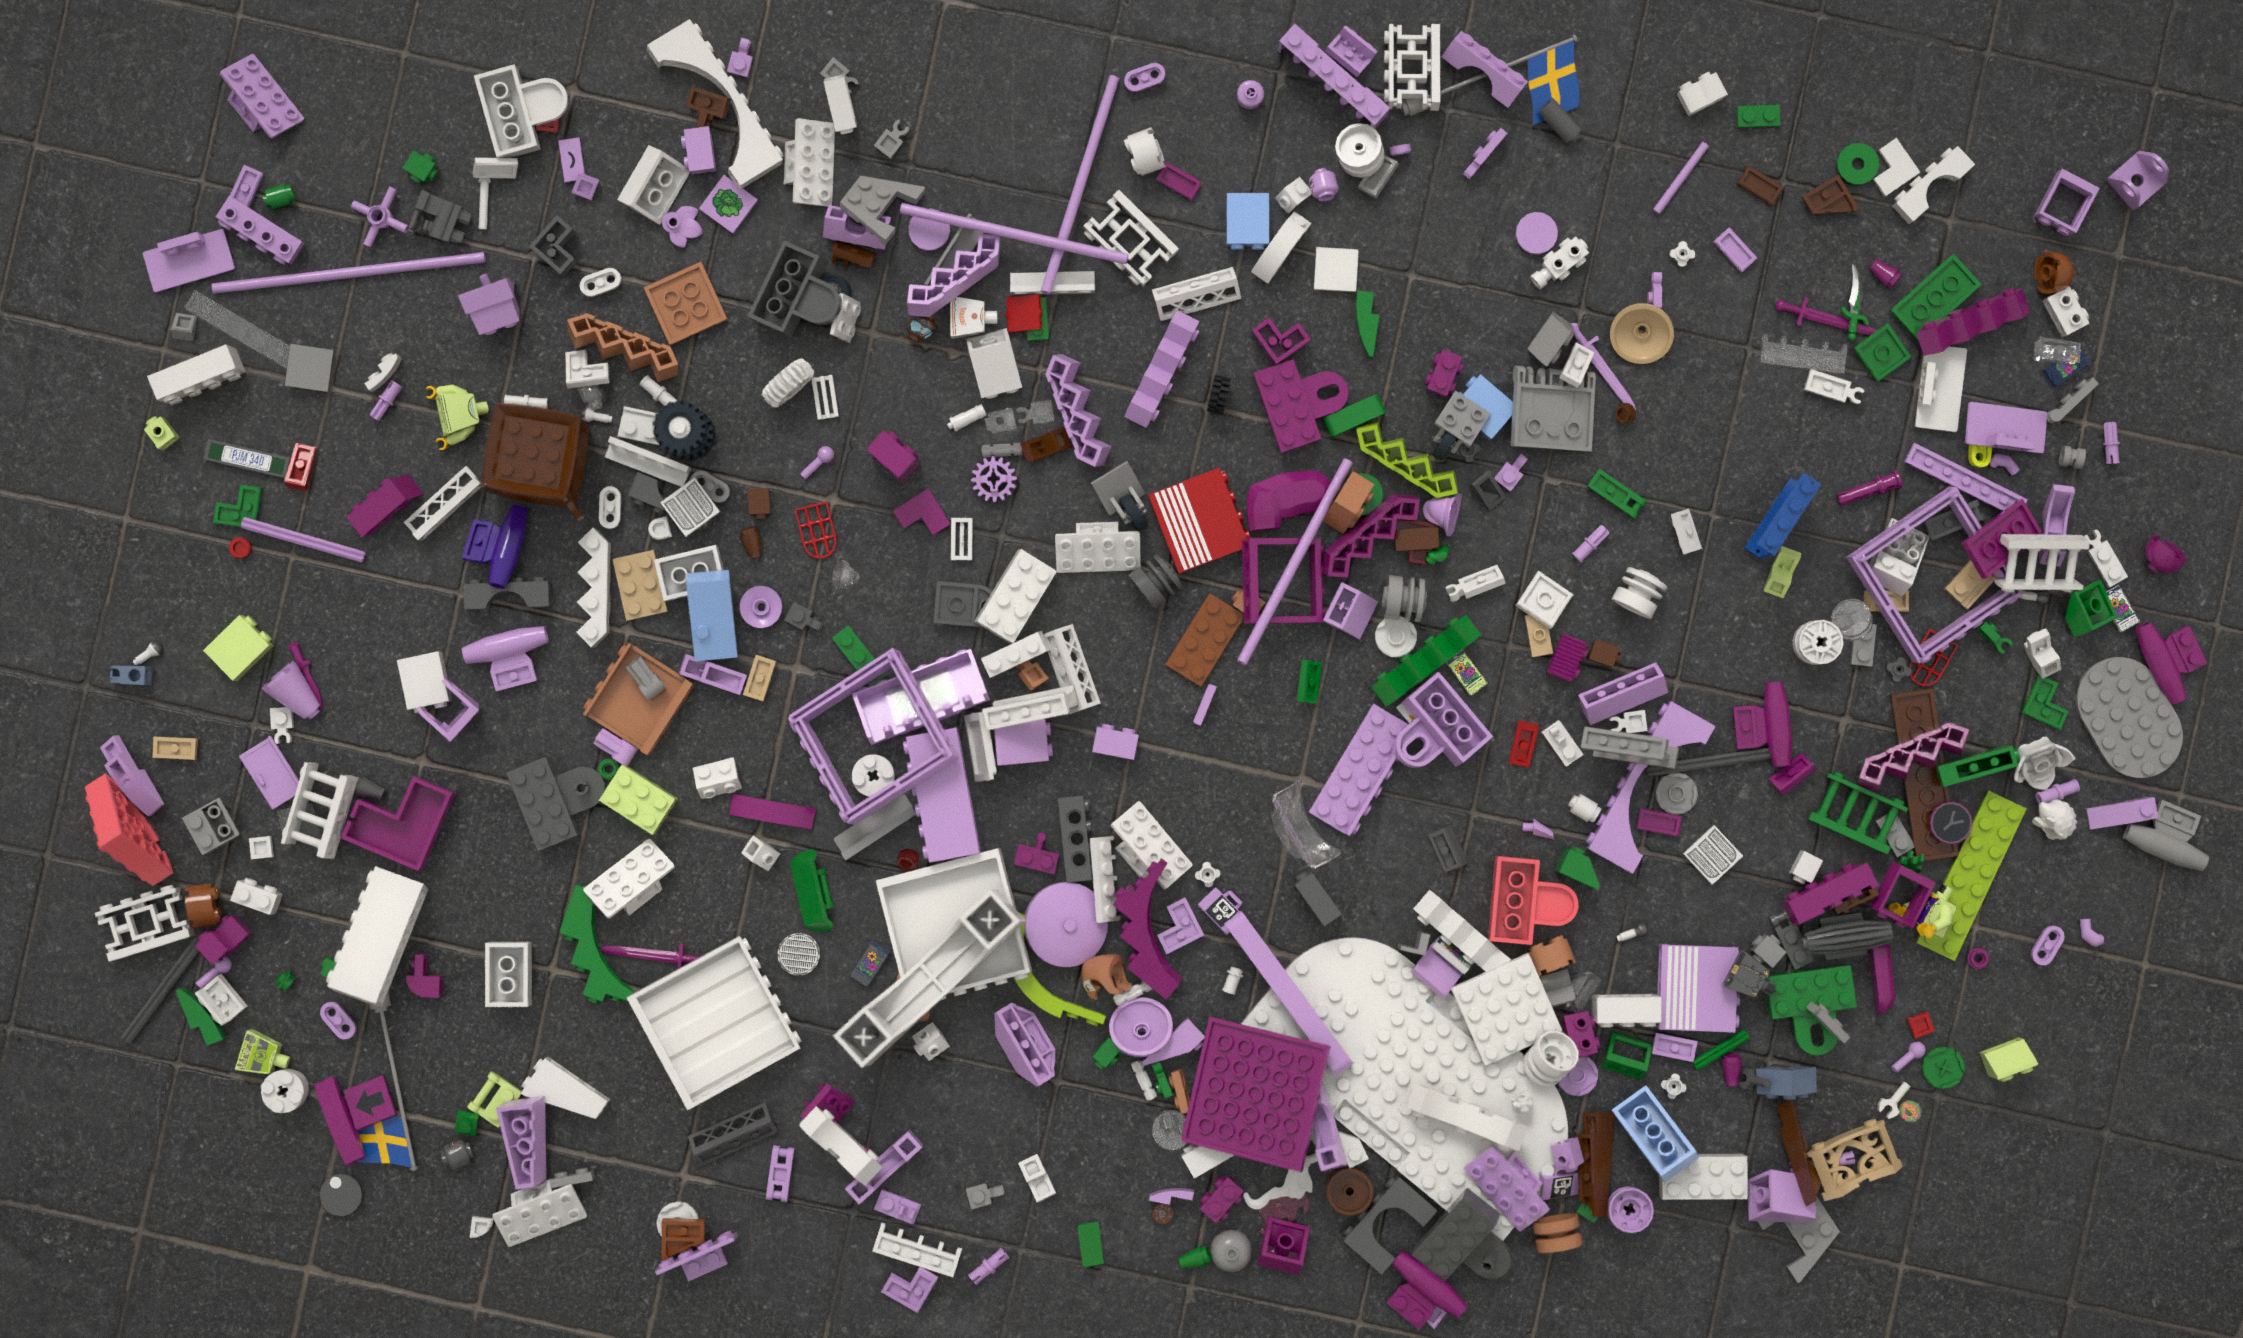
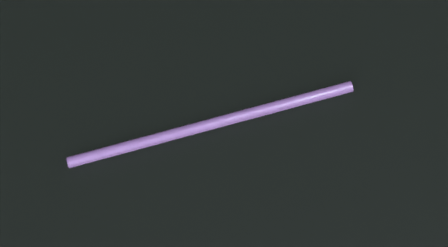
(350, 272)

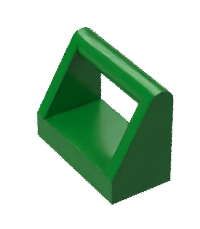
(1623, 1064)

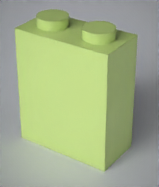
(239, 647)

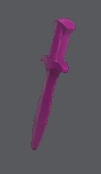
(304, 668)

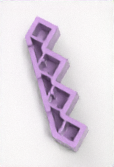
(950, 283)
(1162, 368)
(1071, 401)

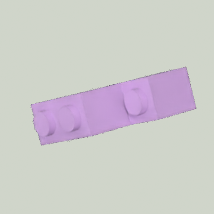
(2056, 518)

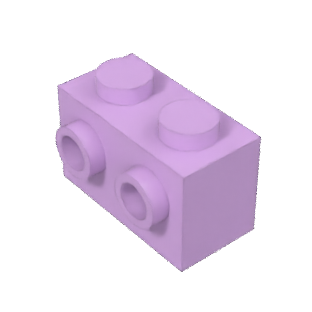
(699, 150)
(1115, 742)

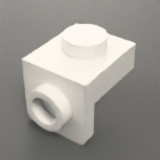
(1293, 195)

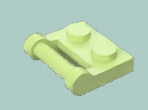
(505, 1093)

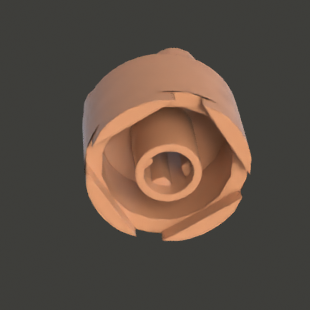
(1552, 956)

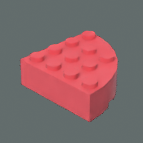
(126, 831)

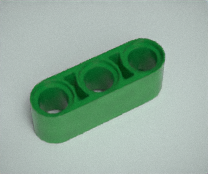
(1354, 415)

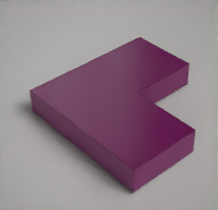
(923, 507)

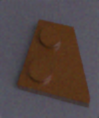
(1830, 198)
(1846, 906)

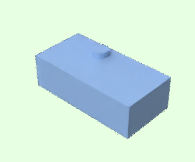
(711, 615)
(1655, 1134)

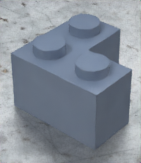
(1788, 1082)

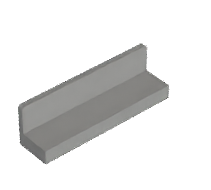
(964, 240)
(874, 826)
(1558, 987)

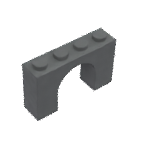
(1397, 1195)

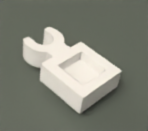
(281, 720)
(1632, 722)

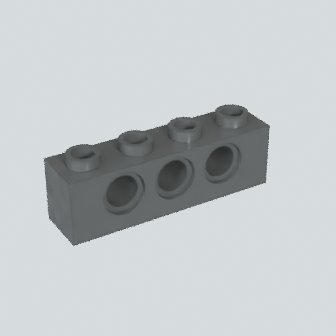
(1066, 806)

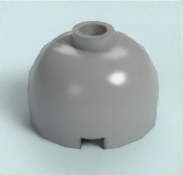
(1231, 1250)

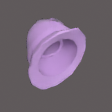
(1443, 512)

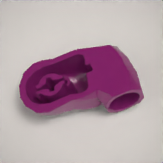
(1284, 498)

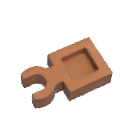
(1032, 674)

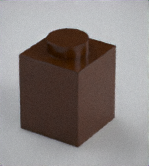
(759, 503)
(1604, 653)

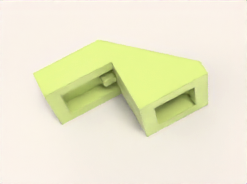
(1781, 572)

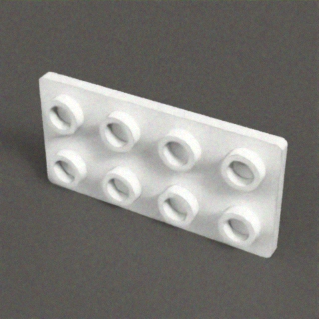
(811, 162)
(1941, 390)
(1097, 549)
(1148, 842)
(630, 880)
(538, 1212)

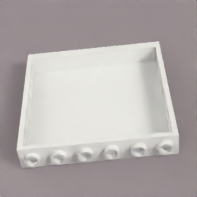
(929, 902)

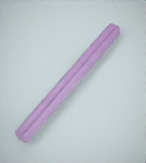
(302, 539)

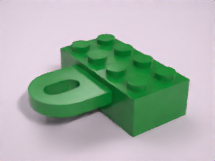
(1796, 989)

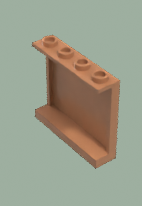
(626, 710)

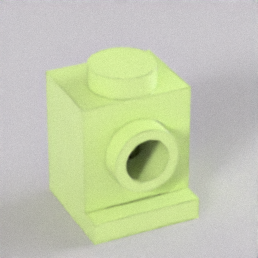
(167, 436)

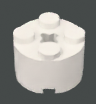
(1145, 151)
(869, 764)
(274, 1084)

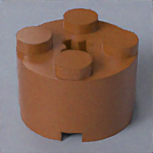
(202, 905)

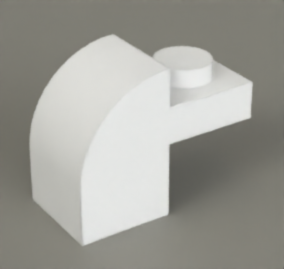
(2042, 654)

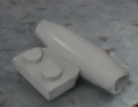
(2169, 837)

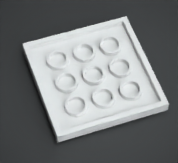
(1505, 1009)

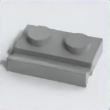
(1830, 1024)

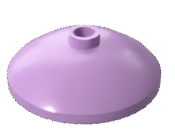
(1138, 1016)

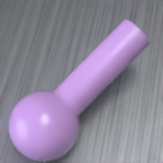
(825, 455)
(222, 967)
(1916, 1050)

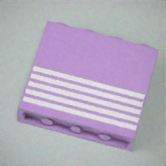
(1693, 991)

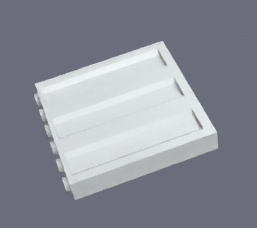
(714, 1022)

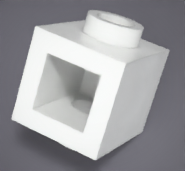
(764, 856)

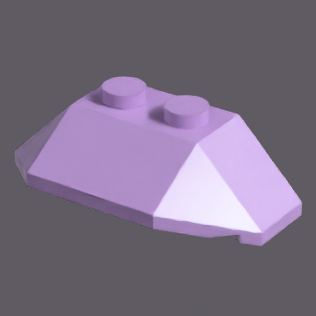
(1025, 1043)

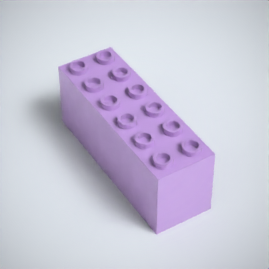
(943, 801)

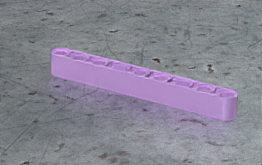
(1287, 990)

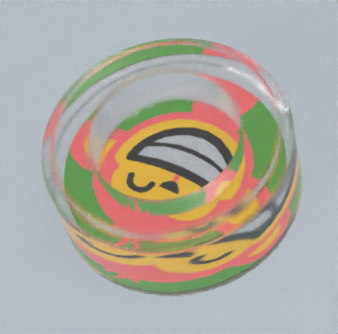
(1910, 1111)

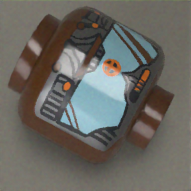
(921, 328)

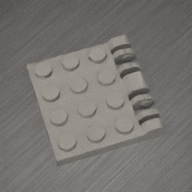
(1552, 413)

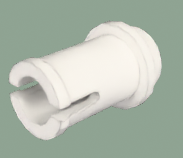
(1232, 980)

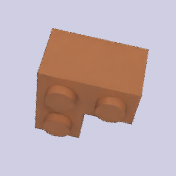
(1347, 505)

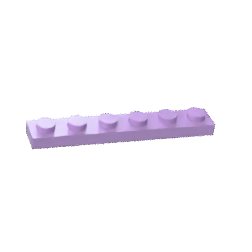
(1961, 478)

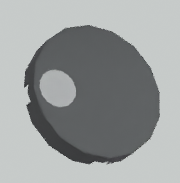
(341, 1194)

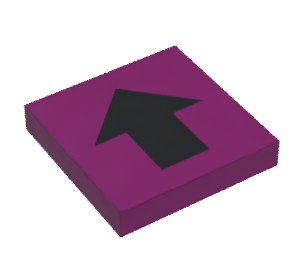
(370, 1103)

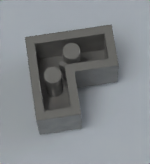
(550, 245)

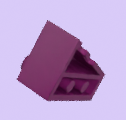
(383, 504)

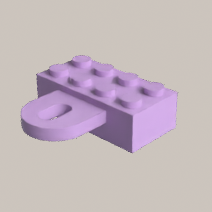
(1441, 723)

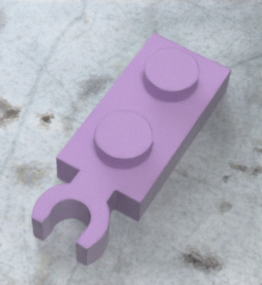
(1482, 154)

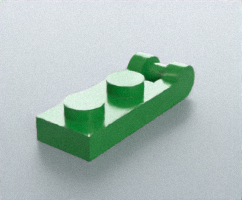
(1616, 493)

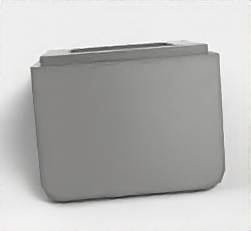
(184, 327)

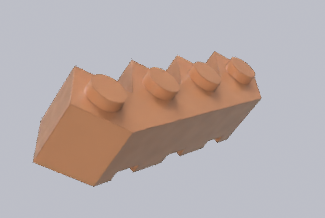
(613, 340)

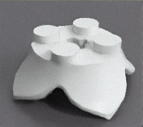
(2039, 762)

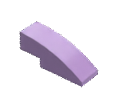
(712, 674)

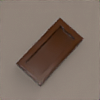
(1760, 185)

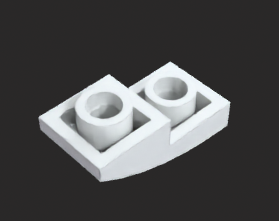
(388, 367)

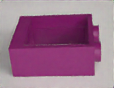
(1917, 902)

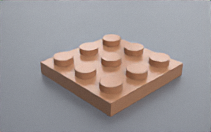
(685, 303)

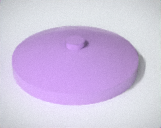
(1064, 925)

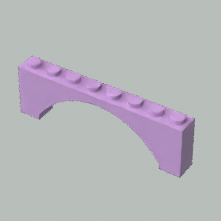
(1613, 835)

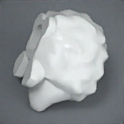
(2056, 819)

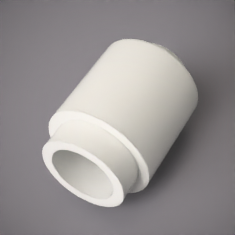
(1584, 808)

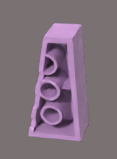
(525, 1139)

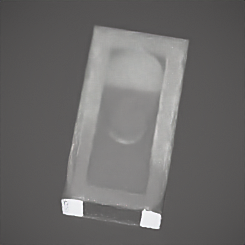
(2056, 350)

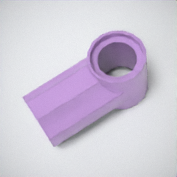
(619, 749)

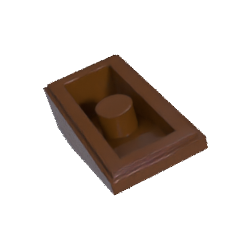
(1416, 539)

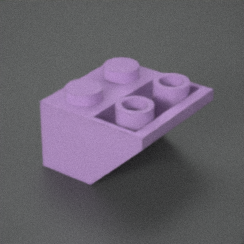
(1350, 610)

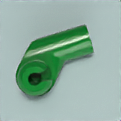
(1438, 555)

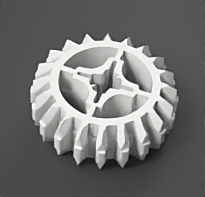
(788, 383)

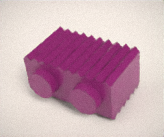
(1567, 658)

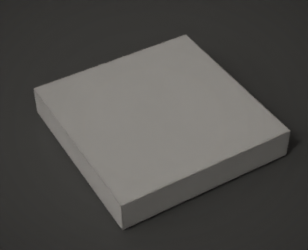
(309, 367)

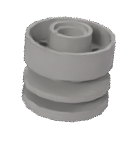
(1404, 598)

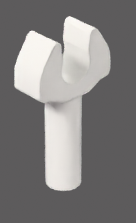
(1893, 1101)

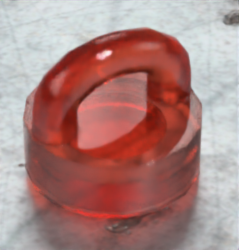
(907, 859)

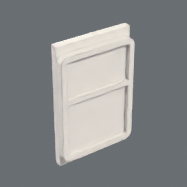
(980, 747)

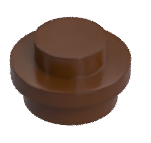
(1625, 413)

